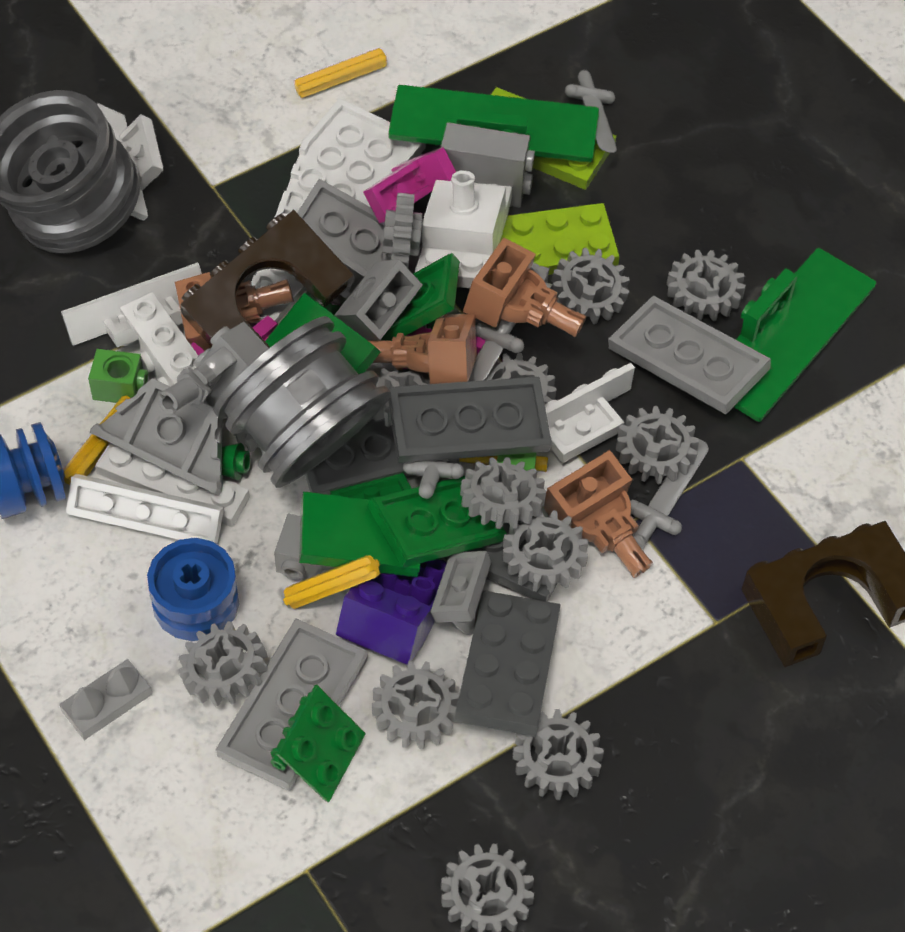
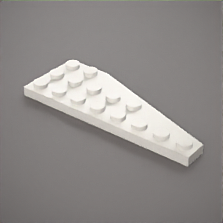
(348, 152)

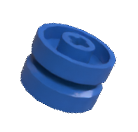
(192, 588)

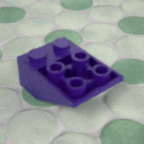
(392, 612)

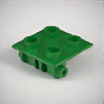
(318, 743)

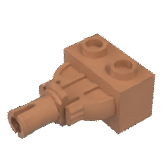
(517, 294)
(248, 300)
(444, 352)
(600, 504)

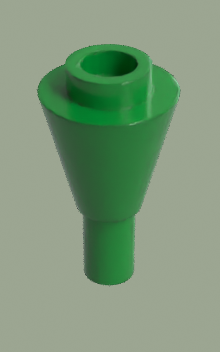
(235, 461)

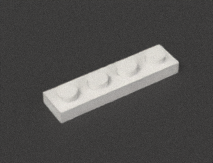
(136, 472)
(143, 509)

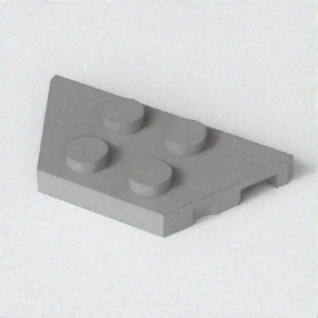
(179, 442)

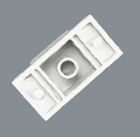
(464, 221)

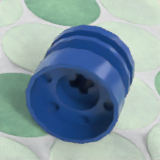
(29, 470)

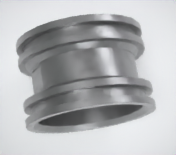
(64, 172)
(301, 401)

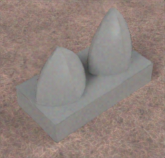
(461, 589)
(105, 699)

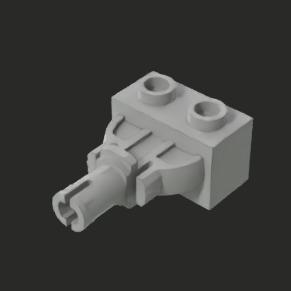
(215, 368)

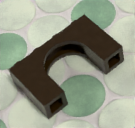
(286, 246)
(777, 587)

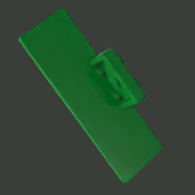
(553, 127)
(796, 321)

